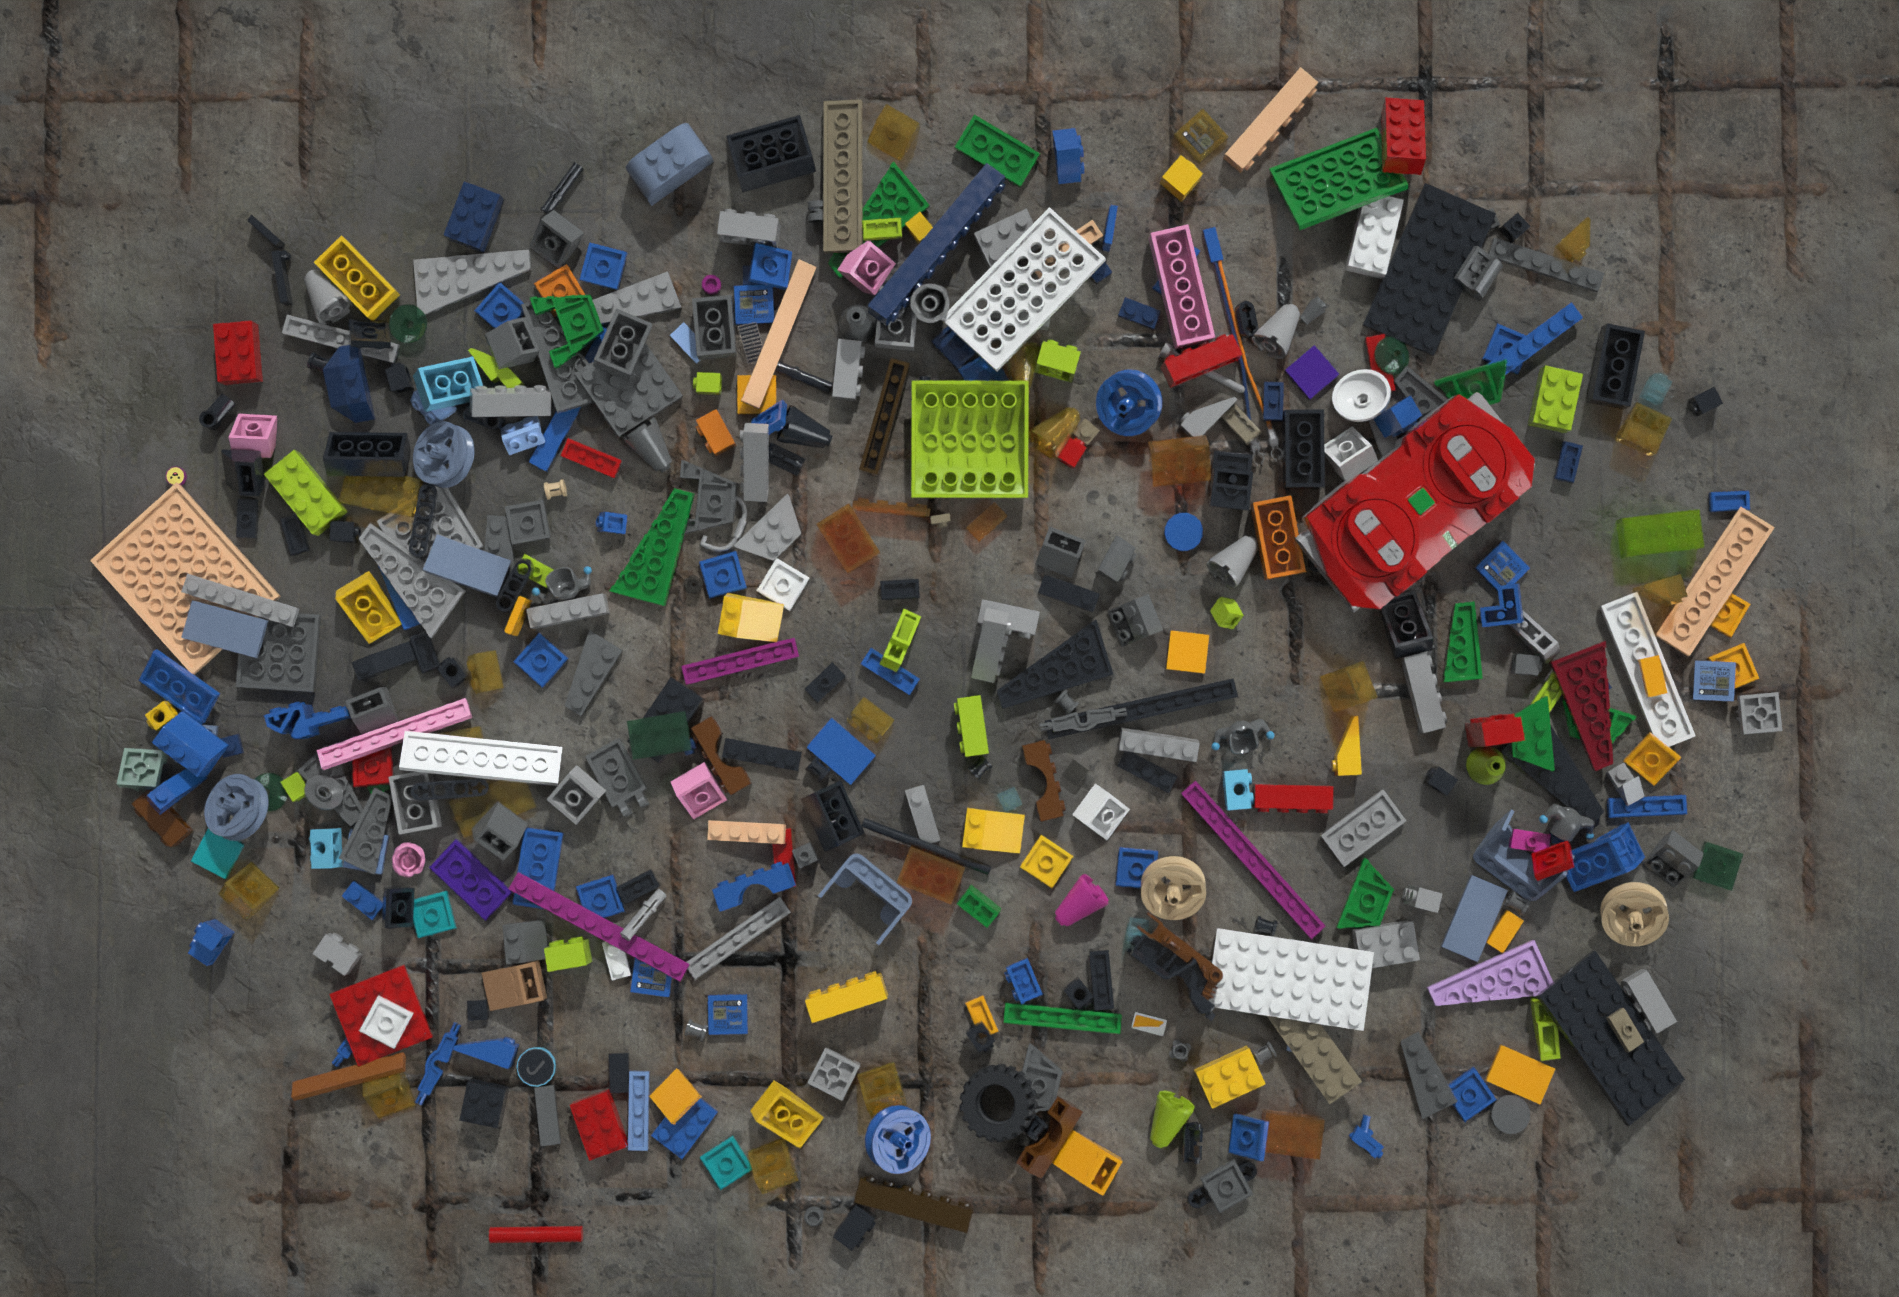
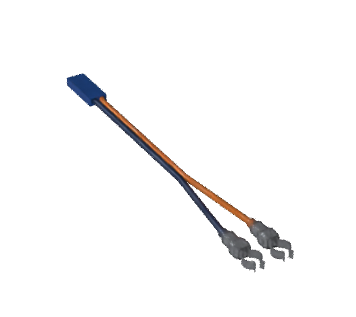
(1215, 256)

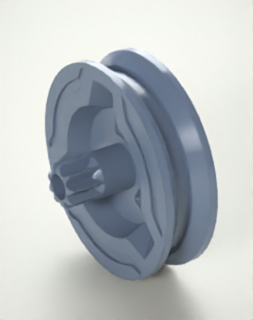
(434, 444)
(245, 818)

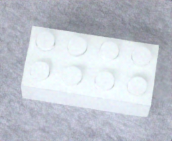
(1374, 237)

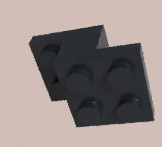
(1231, 480)

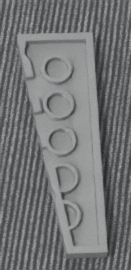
(640, 299)

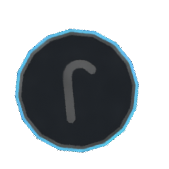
(536, 1066)

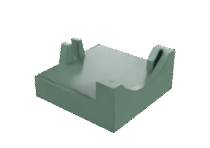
(141, 768)

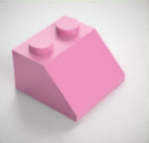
(867, 267)
(254, 434)
(698, 790)

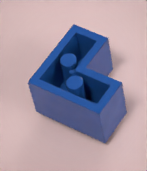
(1067, 154)
(1398, 418)
(1508, 611)
(209, 941)

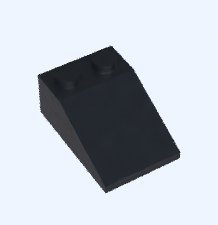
(1406, 626)

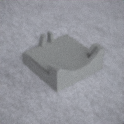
(1759, 713)
(834, 1073)

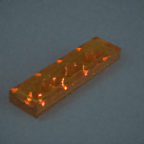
(899, 509)

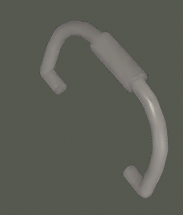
(738, 532)

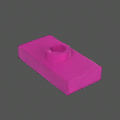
(1529, 840)

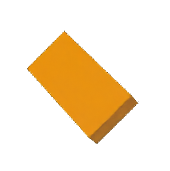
(1652, 676)
(1504, 931)
(980, 1011)

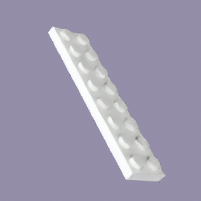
(1636, 641)
(480, 758)

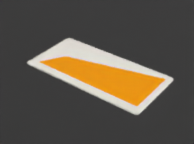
(1149, 1023)

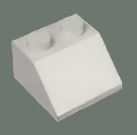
(1350, 453)
(1101, 811)

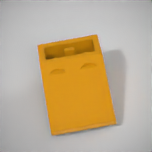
(1087, 1162)

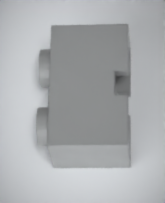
(338, 952)

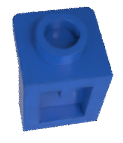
(611, 522)

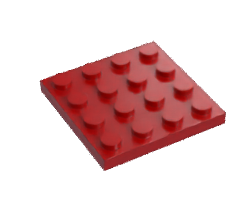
(356, 1001)

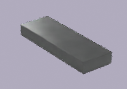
(547, 1115)

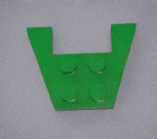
(578, 321)

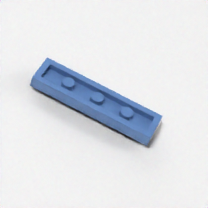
(638, 1110)

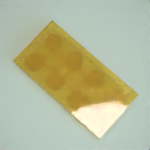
(382, 493)
(511, 794)

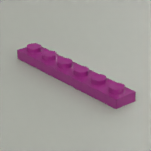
(740, 661)

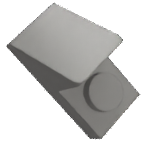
(1626, 785)

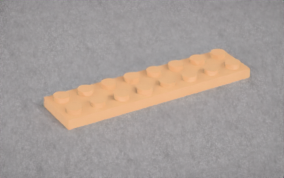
(1714, 581)

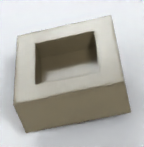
(1086, 431)
(940, 520)

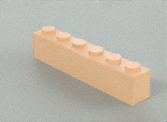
(1270, 120)

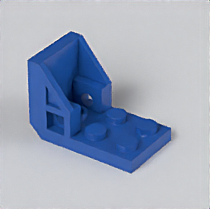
(1605, 858)

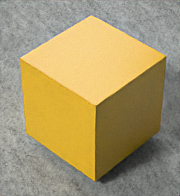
(1181, 178)

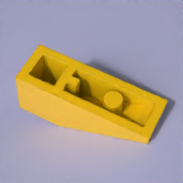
(1348, 757)

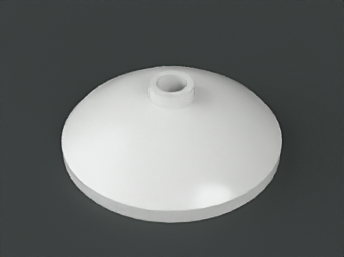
(1360, 387)

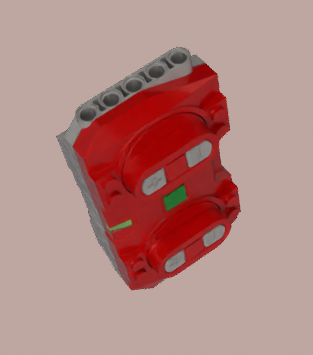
(1416, 502)

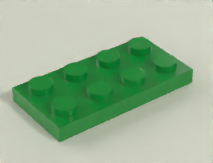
(1001, 151)

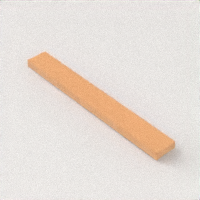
(778, 334)

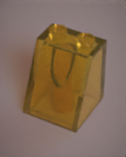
(1348, 686)

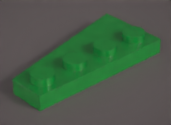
(1463, 649)

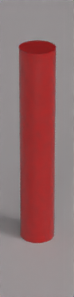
(536, 1234)

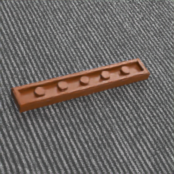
(348, 1076)

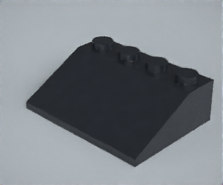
(771, 153)

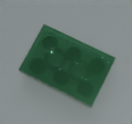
(659, 735)

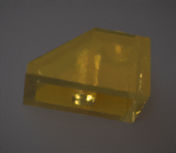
(1576, 242)

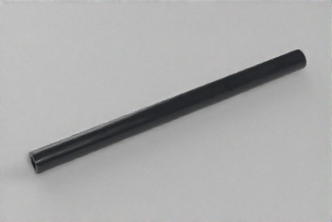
(926, 846)

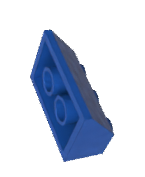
(190, 744)

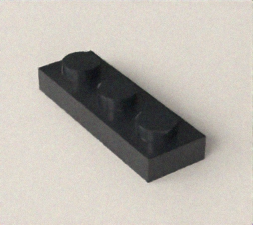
(1147, 771)
(1101, 979)

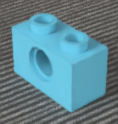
(1234, 801)
(332, 840)

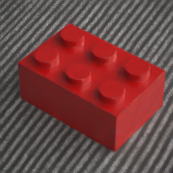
(237, 352)
(599, 1124)

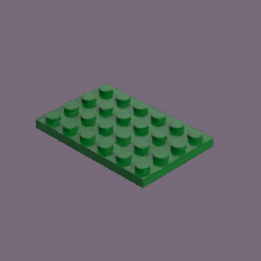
(1336, 179)

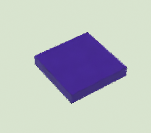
(1311, 372)

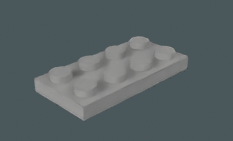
(1363, 828)

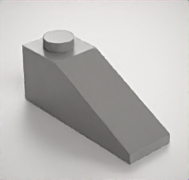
(1202, 419)
(1536, 638)
(922, 814)

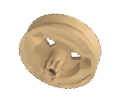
(1180, 902)
(1643, 926)

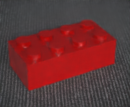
(1403, 136)
(1494, 730)

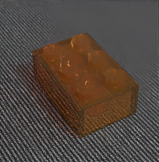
(1179, 461)
(848, 538)
(931, 875)
(1294, 1134)

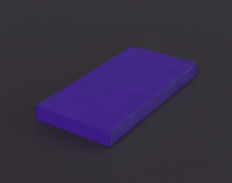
(470, 879)

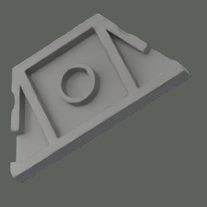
(773, 532)

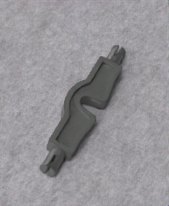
(1093, 717)

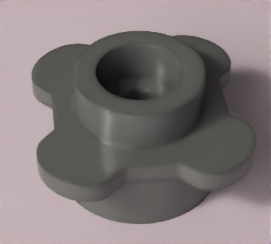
(1180, 1055)

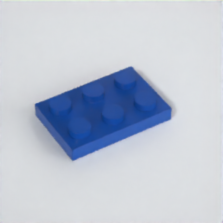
(686, 1131)

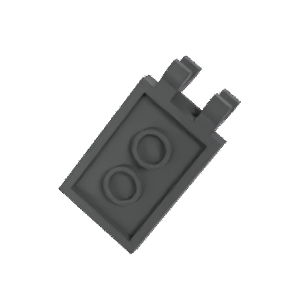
(618, 776)

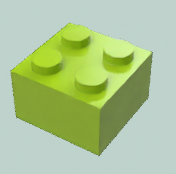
(567, 955)

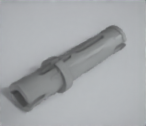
(657, 898)

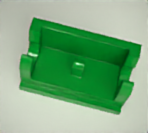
(979, 906)

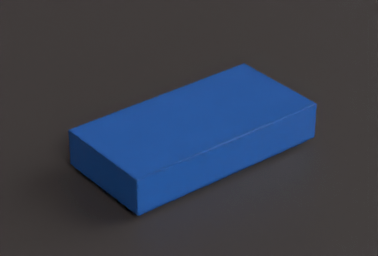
(1728, 501)

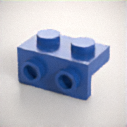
(1023, 981)

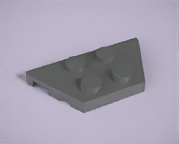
(1044, 1076)

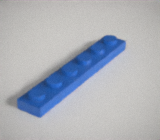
(1540, 337)

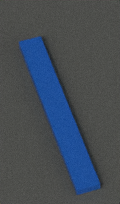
(560, 424)

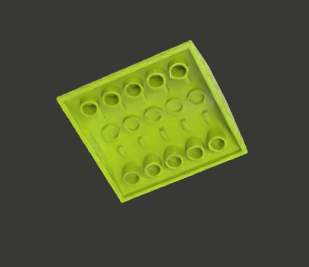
(970, 439)

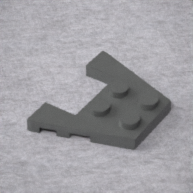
(715, 498)

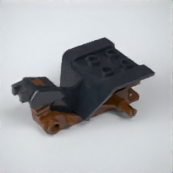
(1178, 959)

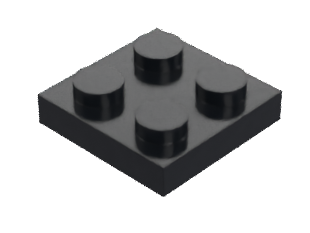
(369, 334)

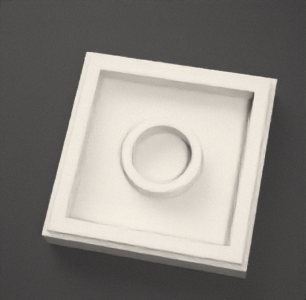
(783, 584)
(386, 1022)

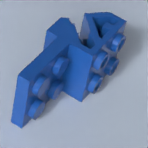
(301, 720)

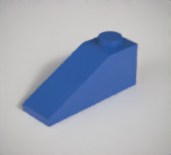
(173, 790)
(495, 1051)

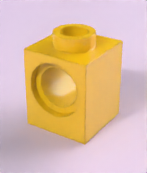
(918, 227)
(152, 716)

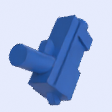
(1363, 1138)

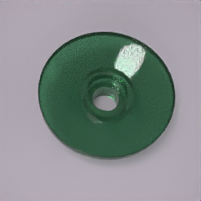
(399, 323)
(1387, 360)
(278, 794)

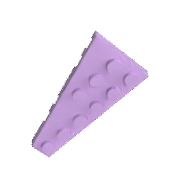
(1505, 976)

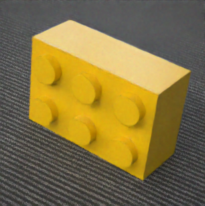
(1229, 1076)

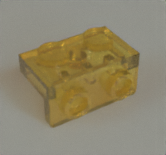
(484, 672)
(870, 720)

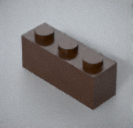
(168, 825)

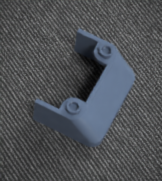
(1510, 864)
(870, 876)

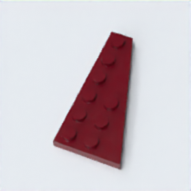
(1586, 693)

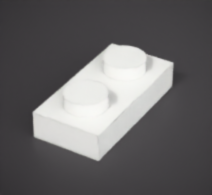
(616, 961)

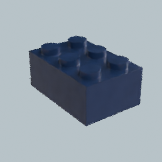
(473, 217)

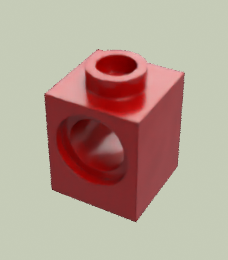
(1072, 452)

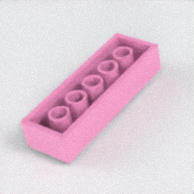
(1181, 286)

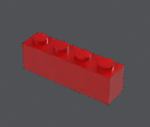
(1200, 360)
(1293, 797)

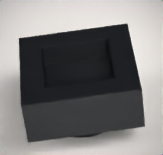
(477, 1009)

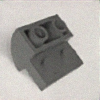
(1478, 272)

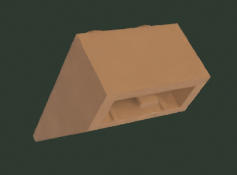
(514, 985)

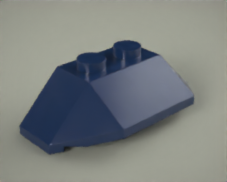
(348, 384)

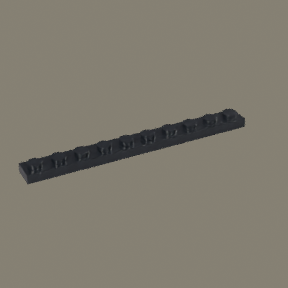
(1161, 704)

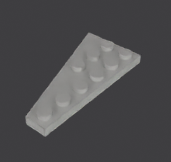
(458, 277)
(425, 594)

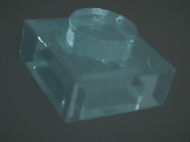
(1009, 799)

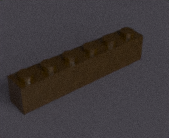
(884, 417)
(914, 1204)

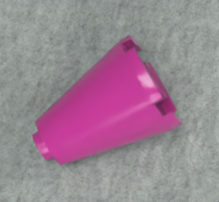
(1081, 901)

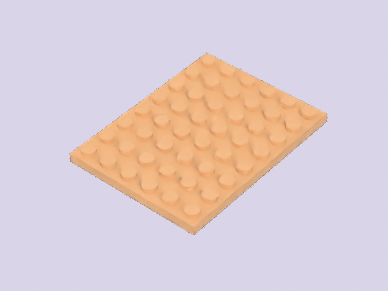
(157, 553)

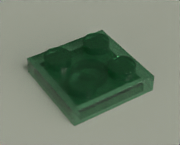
(1718, 866)

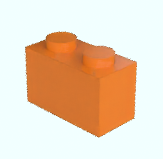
(715, 432)

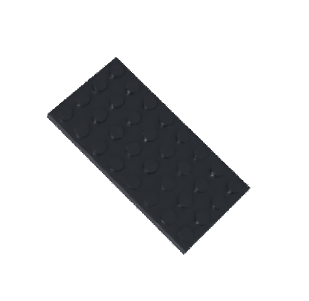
(1419, 282)
(1579, 1008)

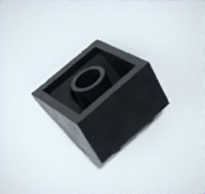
(398, 907)

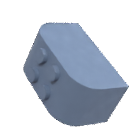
(668, 163)

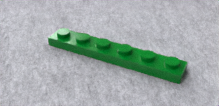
(1062, 1018)

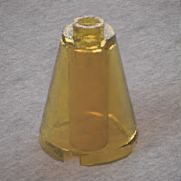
(1023, 363)
(1055, 432)

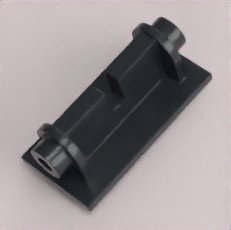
(785, 459)
(1191, 1135)

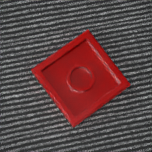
(373, 769)
(1552, 860)

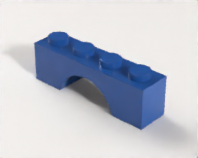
(731, 894)

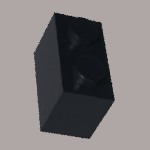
(854, 1226)

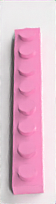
(393, 734)

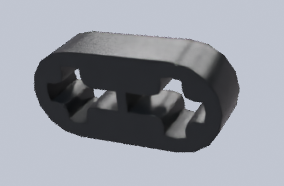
(1246, 319)

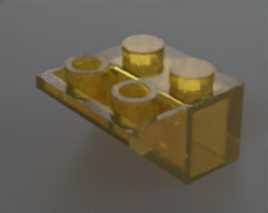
(1643, 429)

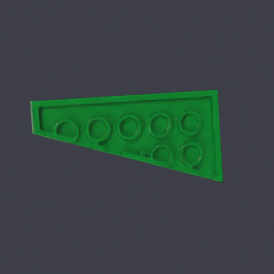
(655, 558)

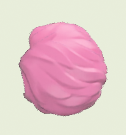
(408, 859)

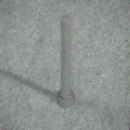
(1167, 350)

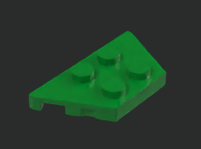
(1486, 380)
(1619, 722)
(1537, 733)
(1366, 899)

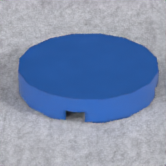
(1183, 532)

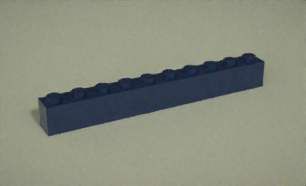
(936, 244)

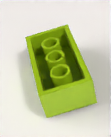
(305, 492)

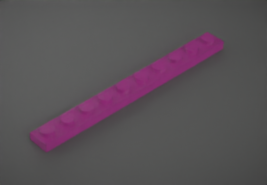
(1253, 859)
(598, 926)

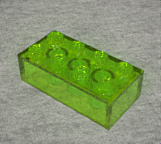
(1660, 533)

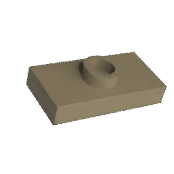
(1241, 424)
(1625, 1030)

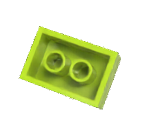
(1057, 361)
(1555, 399)
(971, 726)

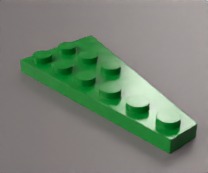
(892, 199)

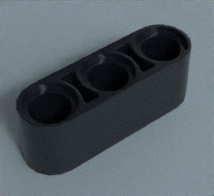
(510, 593)

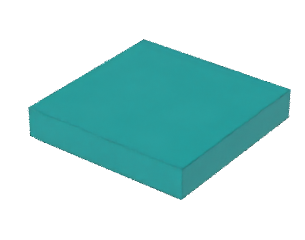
(217, 854)
(433, 914)
(726, 1162)

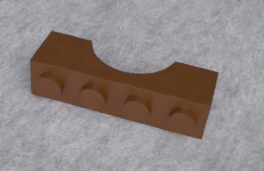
(708, 734)
(1049, 804)
(1038, 1157)

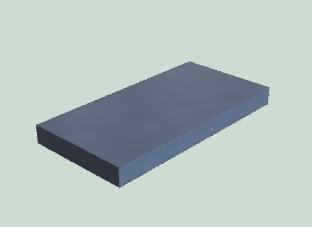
(467, 566)
(224, 629)
(1474, 918)

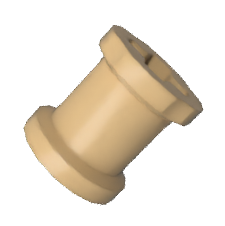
(552, 493)

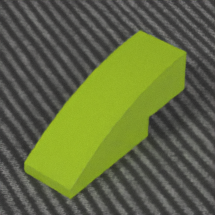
(489, 366)
(900, 640)
(1545, 1032)

